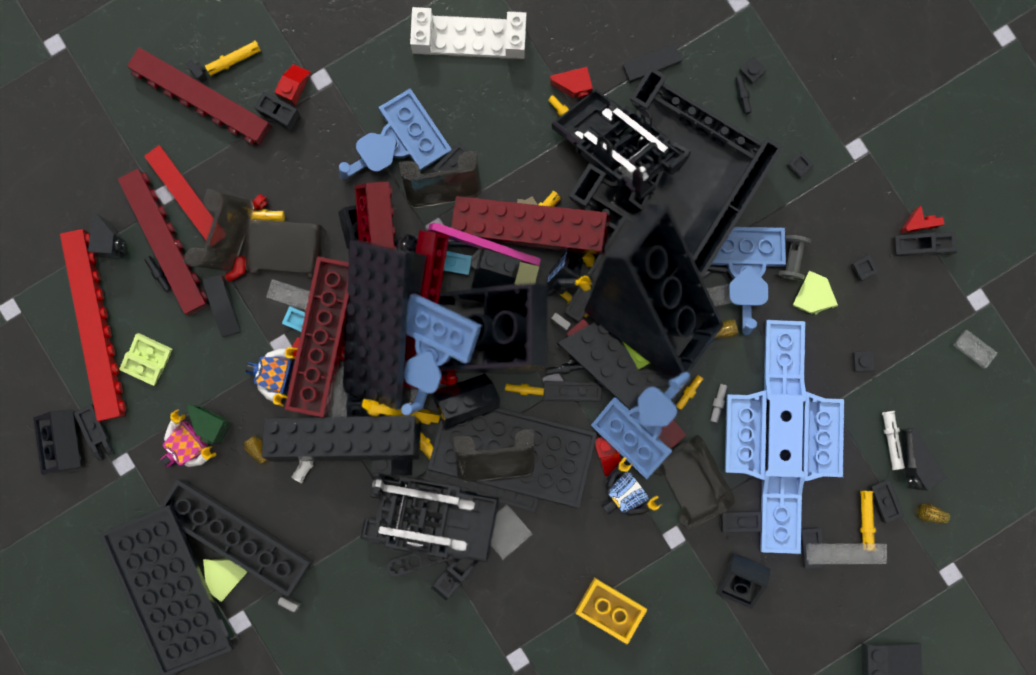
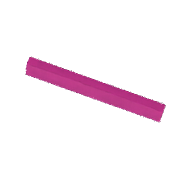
(482, 243)

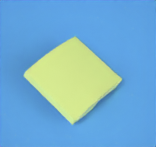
(146, 359)

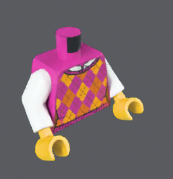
(184, 444)

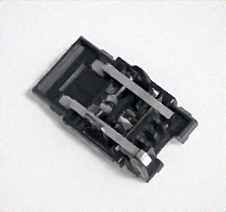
(597, 120)
(465, 523)

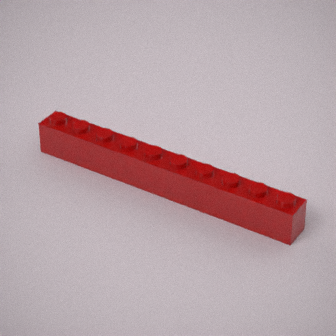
(92, 326)

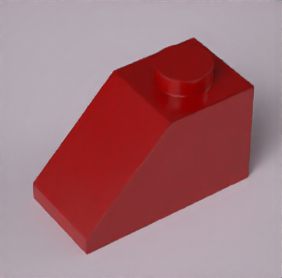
(573, 83)
(292, 84)

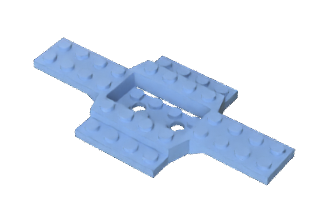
(810, 436)

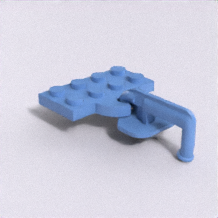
(409, 129)
(746, 256)
(441, 333)
(637, 430)

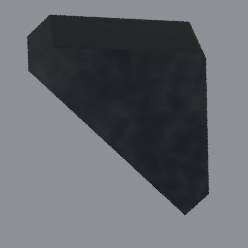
(655, 294)
(510, 332)

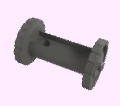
(795, 257)

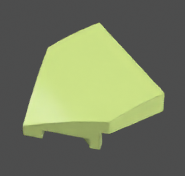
(815, 294)
(222, 576)

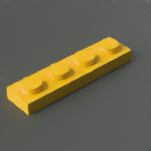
(374, 408)

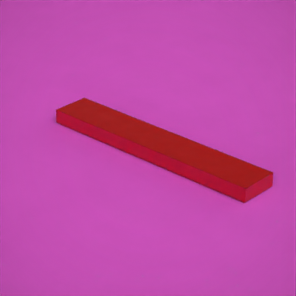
(180, 190)

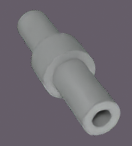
(718, 403)

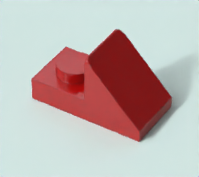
(917, 223)
(607, 454)

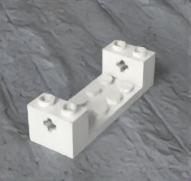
(468, 35)

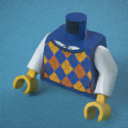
(273, 373)

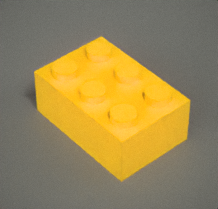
(610, 610)

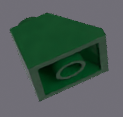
(208, 425)

